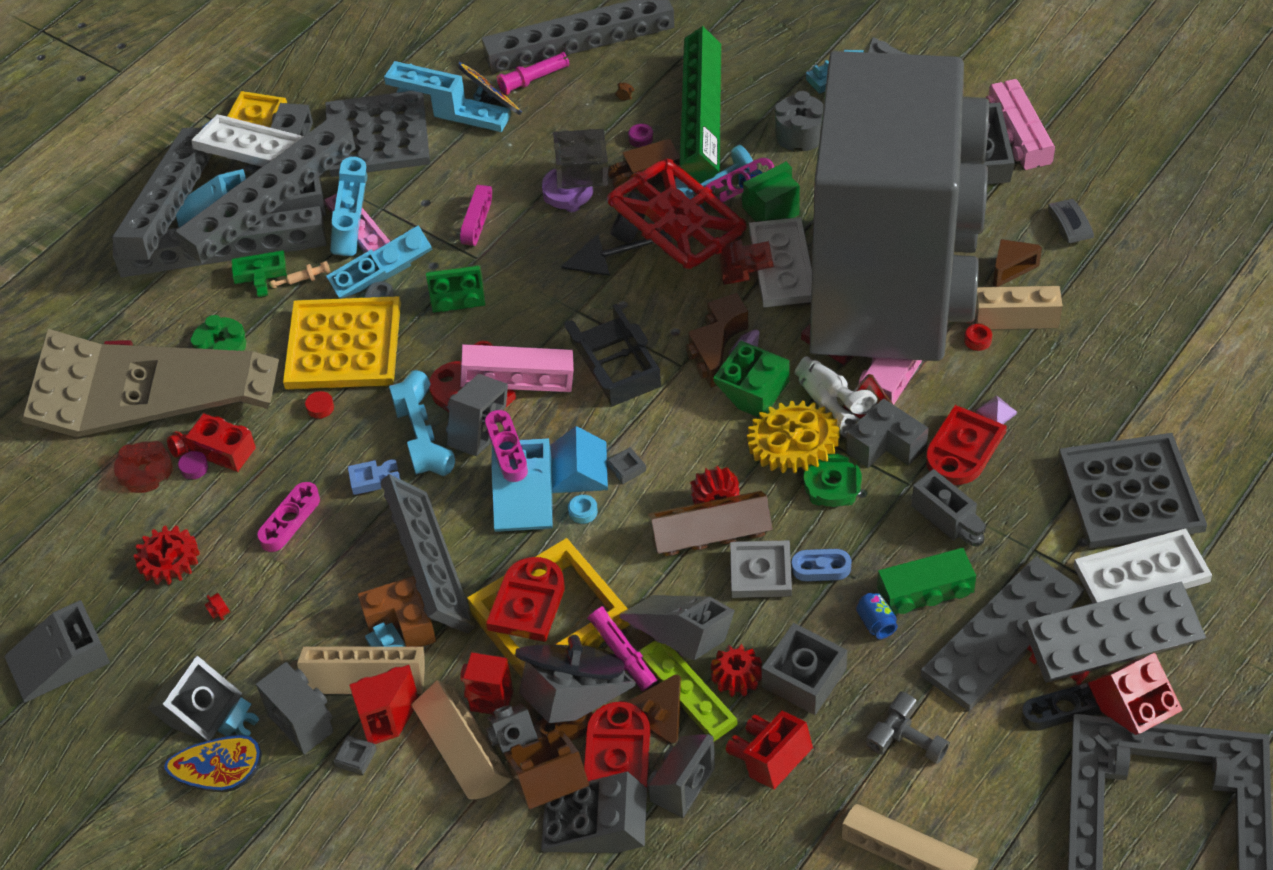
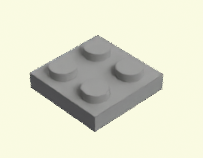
(760, 569)

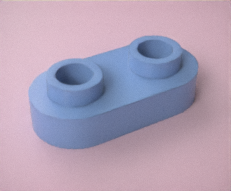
(821, 565)

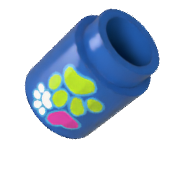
(877, 615)

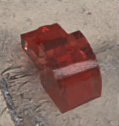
(739, 260)

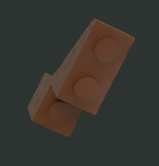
(707, 344)

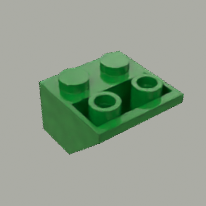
(456, 288)
(753, 378)

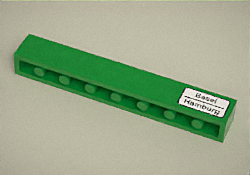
(701, 106)

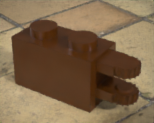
(641, 159)

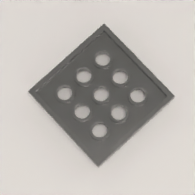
(388, 123)
(1120, 503)

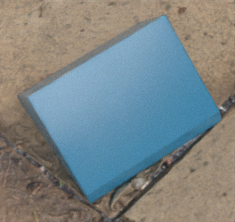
(579, 462)

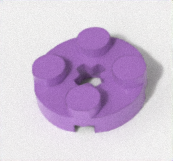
(561, 198)

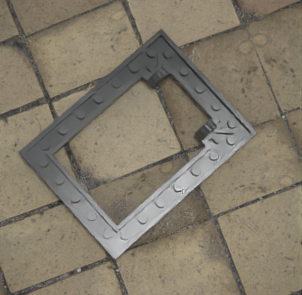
(1236, 757)

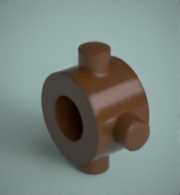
(624, 91)

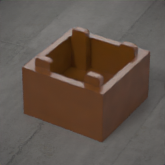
(546, 769)

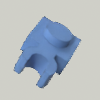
(368, 476)

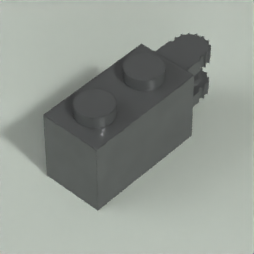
(948, 508)

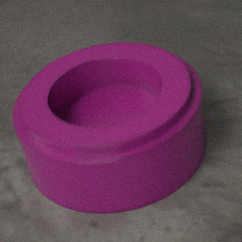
(640, 135)
(193, 465)

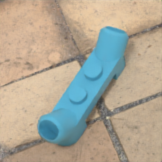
(348, 206)
(423, 453)

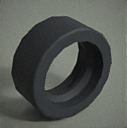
(622, 228)

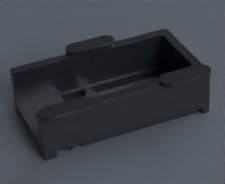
(610, 334)

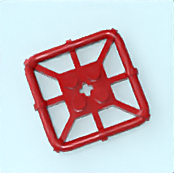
(689, 218)

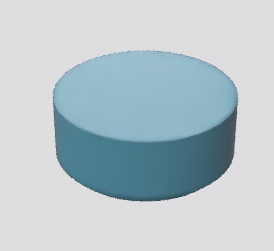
(582, 509)

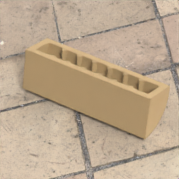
(337, 667)
(461, 741)
(901, 843)

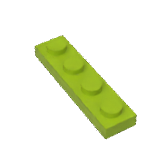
(695, 695)

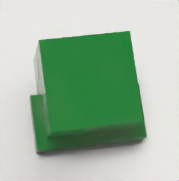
(772, 195)

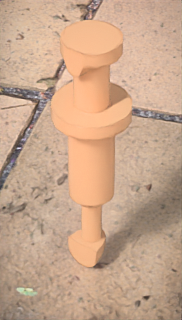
(302, 275)

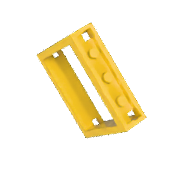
(563, 555)

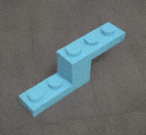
(447, 96)

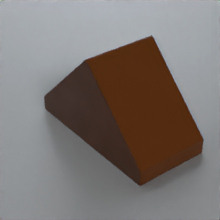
(1015, 260)

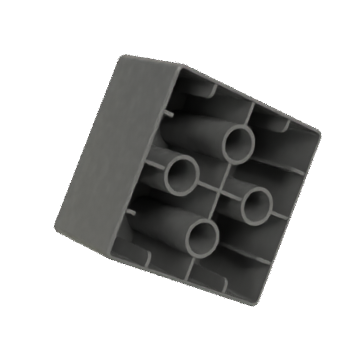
(893, 203)

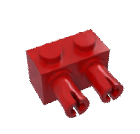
(775, 750)

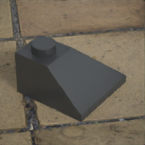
(195, 700)

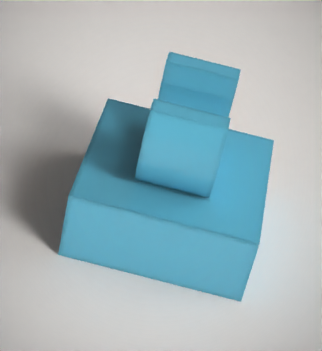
(818, 77)
(384, 636)
(236, 717)

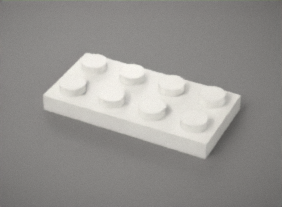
(243, 140)
(792, 273)
(1143, 567)

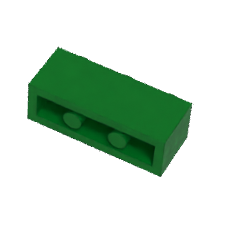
(927, 581)

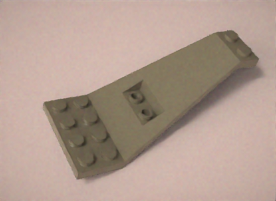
(88, 384)

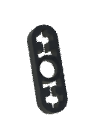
(1040, 704)

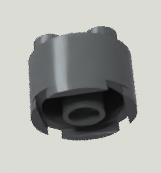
(798, 121)

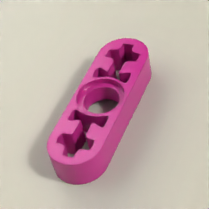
(742, 170)
(476, 215)
(508, 435)
(288, 528)

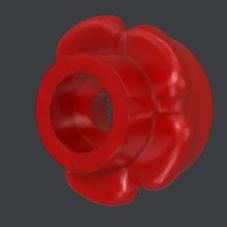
(177, 444)
(216, 606)

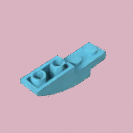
(380, 264)

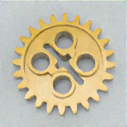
(793, 436)

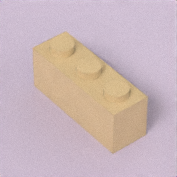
(1019, 307)

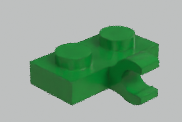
(258, 269)

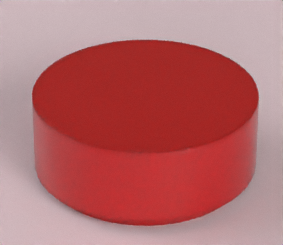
(978, 337)
(319, 404)

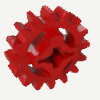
(166, 555)

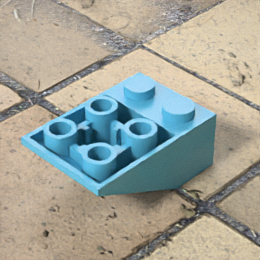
(208, 194)
(528, 501)

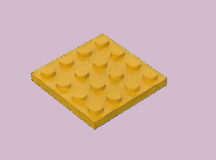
(342, 343)

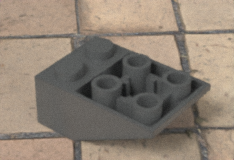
(682, 622)
(56, 652)
(568, 696)
(597, 818)

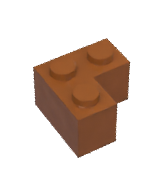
(401, 606)

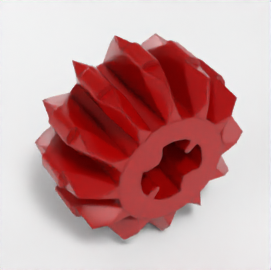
(714, 485)
(736, 670)

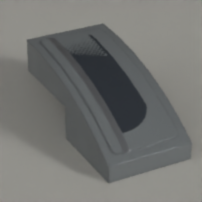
(1071, 220)

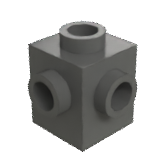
(510, 727)

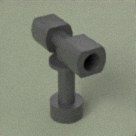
(898, 727)

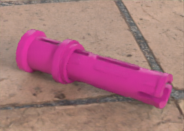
(522, 76)

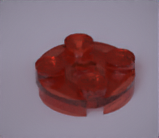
(132, 456)

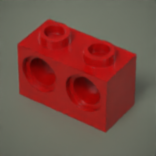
(221, 442)
(487, 682)

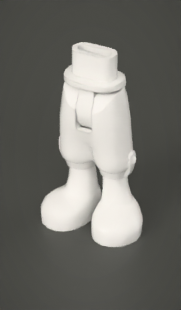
(826, 386)

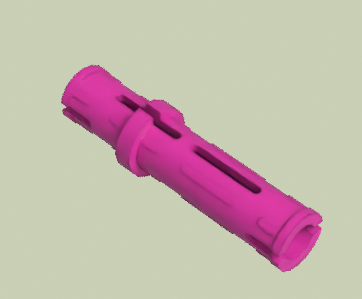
(622, 648)

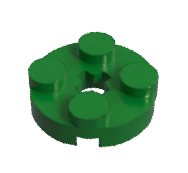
(216, 328)
(836, 494)

